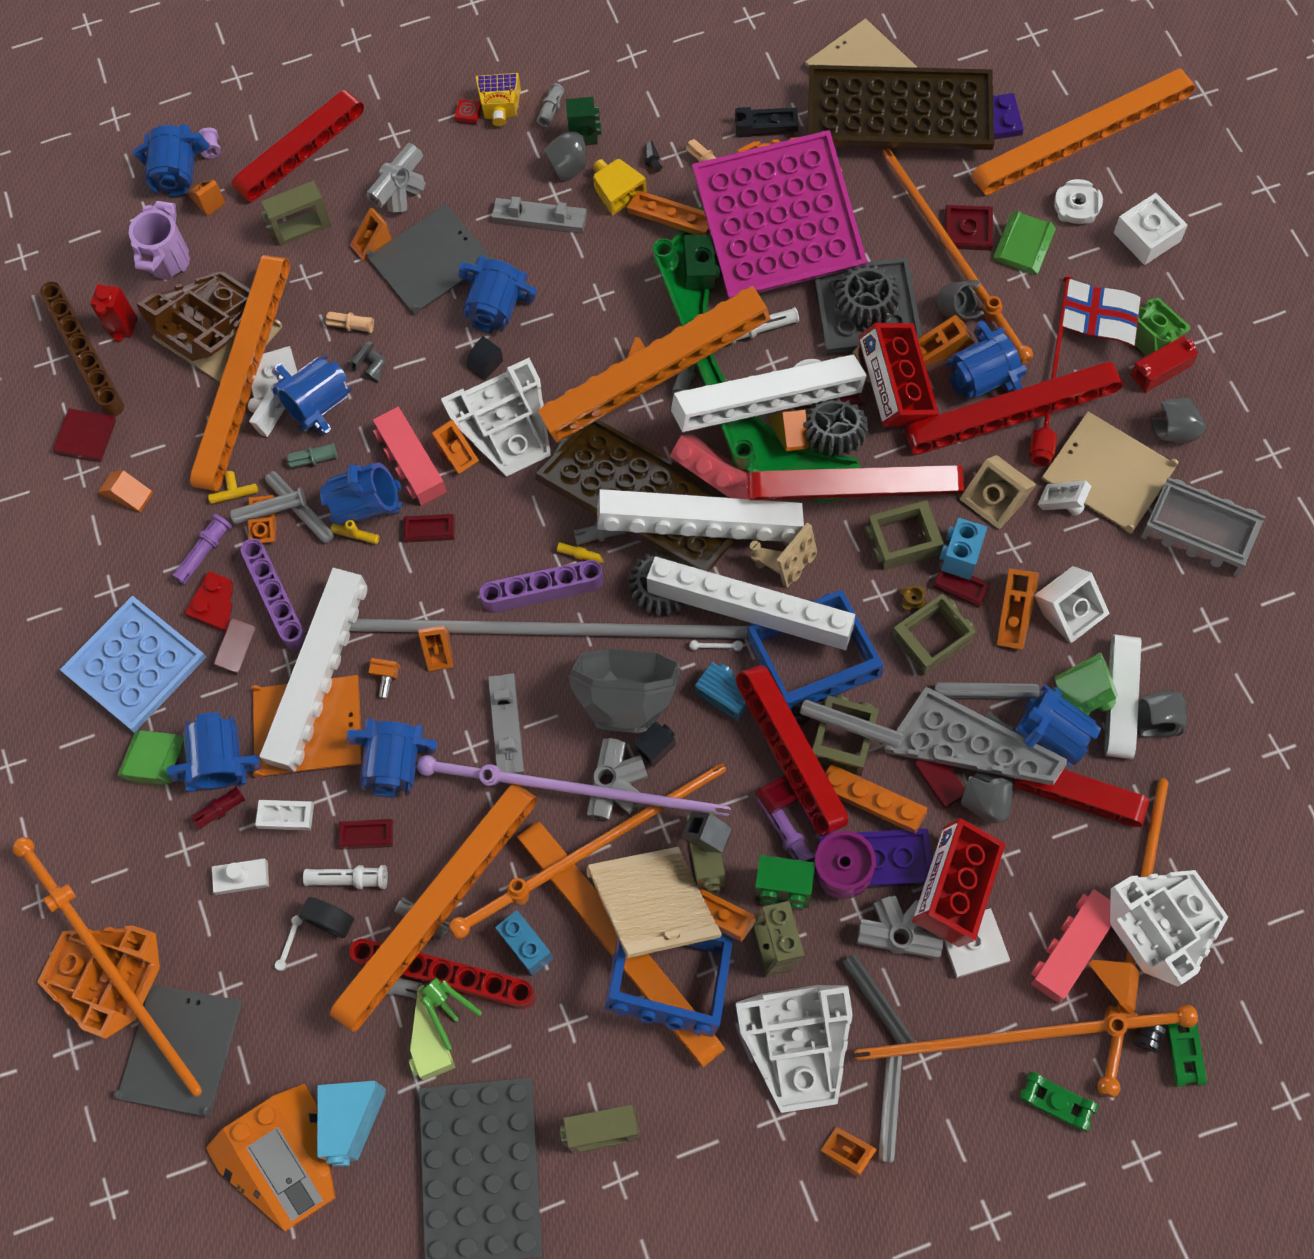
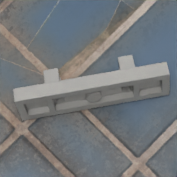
(539, 215)
(506, 724)

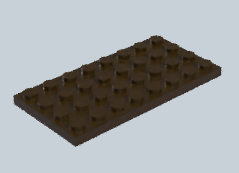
(902, 106)
(610, 460)

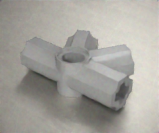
(396, 179)
(624, 775)
(894, 922)

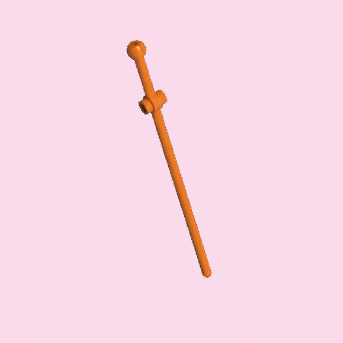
(991, 305)
(519, 890)
(60, 899)
(1185, 1015)
(1108, 1084)

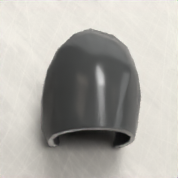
(567, 155)
(959, 300)
(1182, 422)
(1162, 714)
(988, 797)

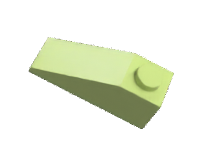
(427, 1048)

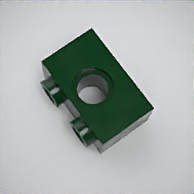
(583, 117)
(700, 274)

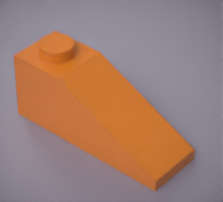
(945, 341)
(1017, 607)

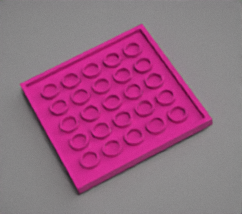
(779, 214)

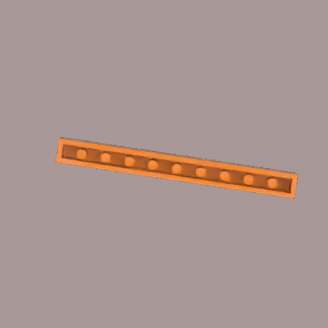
(654, 364)

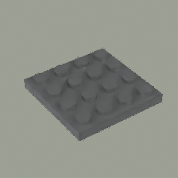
(843, 335)

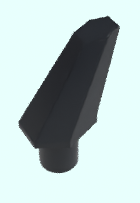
(652, 157)

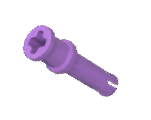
(208, 539)
(792, 841)

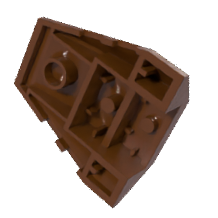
(197, 316)

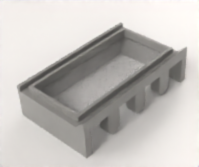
(1204, 524)

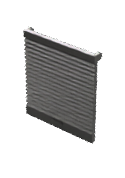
(427, 258)
(201, 1038)

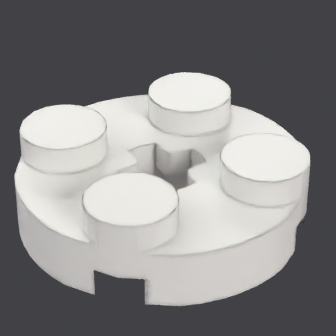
(1075, 213)

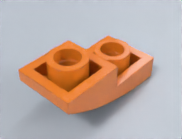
(263, 527)

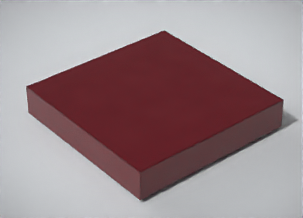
(970, 226)
(84, 435)

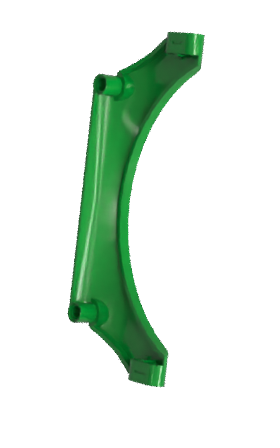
(746, 434)

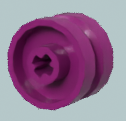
(858, 857)

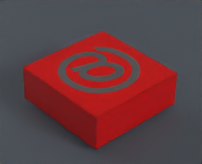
(468, 111)

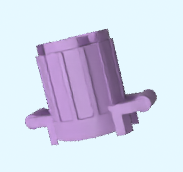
(158, 241)

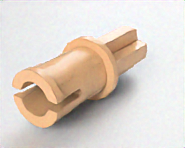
(699, 151)
(350, 321)

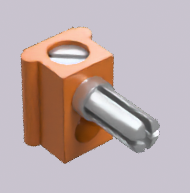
(387, 670)

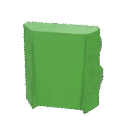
(1024, 242)
(1158, 326)
(1088, 685)
(150, 757)

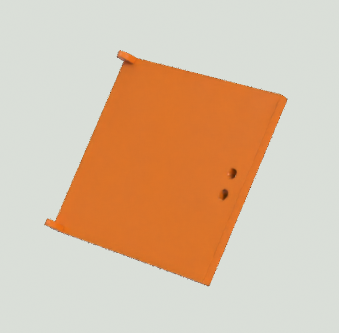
(328, 743)

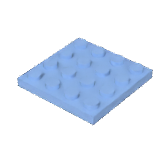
(133, 663)

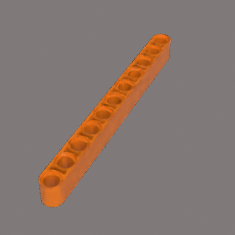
(1083, 131)
(238, 374)
(589, 906)
(432, 908)

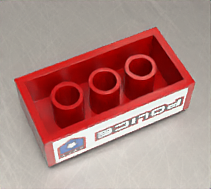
(897, 373)
(959, 883)

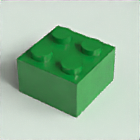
(784, 881)

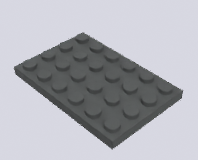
(480, 1171)

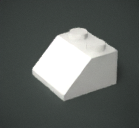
(1072, 603)

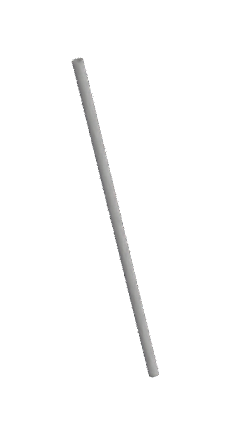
(554, 628)

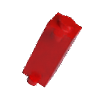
(114, 311)
(1164, 363)

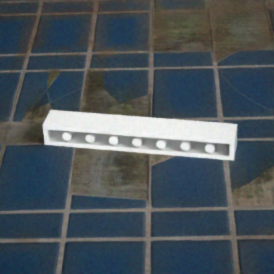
(767, 392)
(698, 516)
(750, 603)
(314, 670)

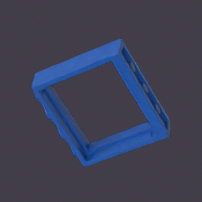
(836, 683)
(671, 1016)

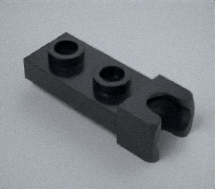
(765, 121)

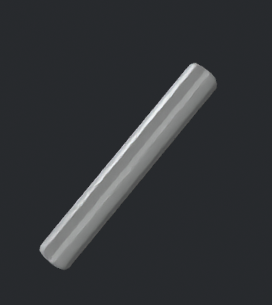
(303, 513)
(987, 690)
(851, 723)
(890, 1109)

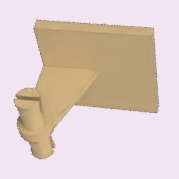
(791, 560)

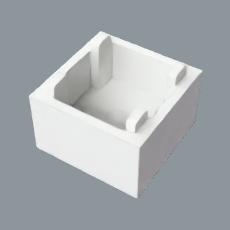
(1150, 228)

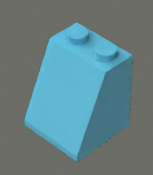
(346, 1119)

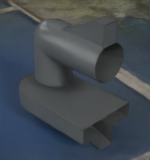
(377, 359)

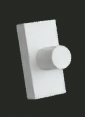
(265, 412)
(1065, 496)
(284, 815)
(240, 876)

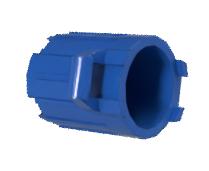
(170, 158)
(493, 292)
(986, 364)
(311, 392)
(361, 493)
(1057, 726)
(212, 755)
(389, 755)

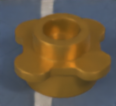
(909, 592)

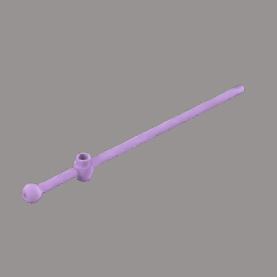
(427, 766)

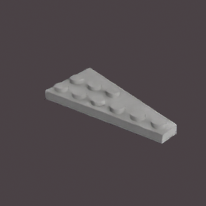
(959, 737)

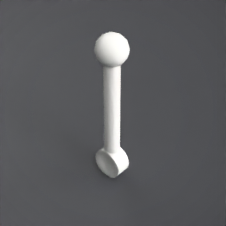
(736, 646)
(281, 964)

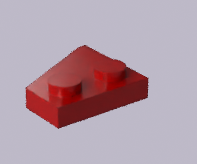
(212, 602)

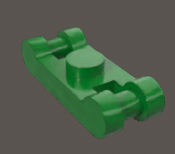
(1186, 1049)
(1058, 1102)

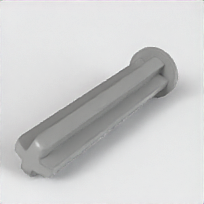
(268, 506)

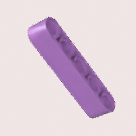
(529, 582)
(266, 586)

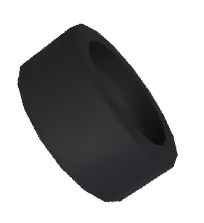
(326, 917)

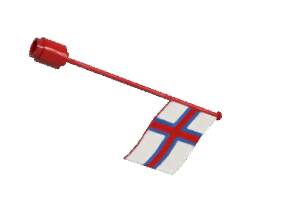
(1092, 313)

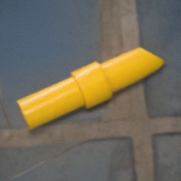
(579, 552)

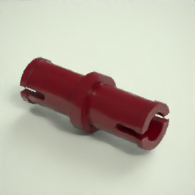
(218, 808)

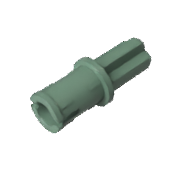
(312, 455)

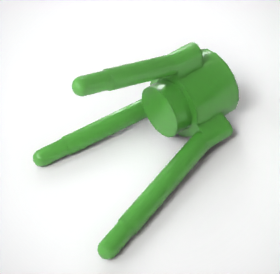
(435, 994)

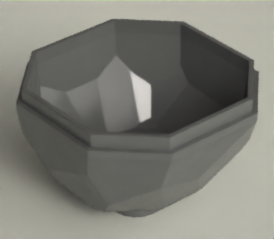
(624, 687)

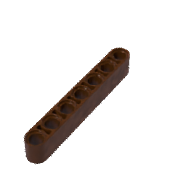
(82, 349)

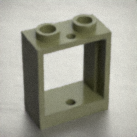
(292, 202)
(927, 524)
(915, 651)
(844, 760)
(708, 868)
(778, 930)
(600, 1129)

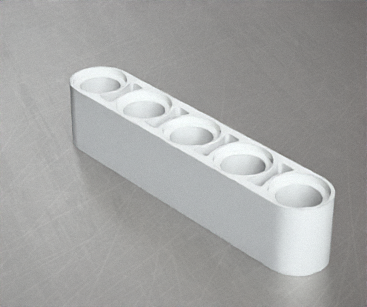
(1123, 717)

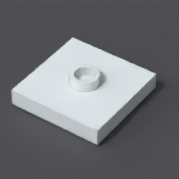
(264, 376)
(981, 954)

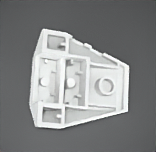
(504, 418)
(1166, 923)
(799, 1042)

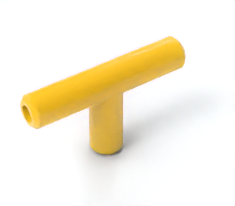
(232, 491)
(350, 530)

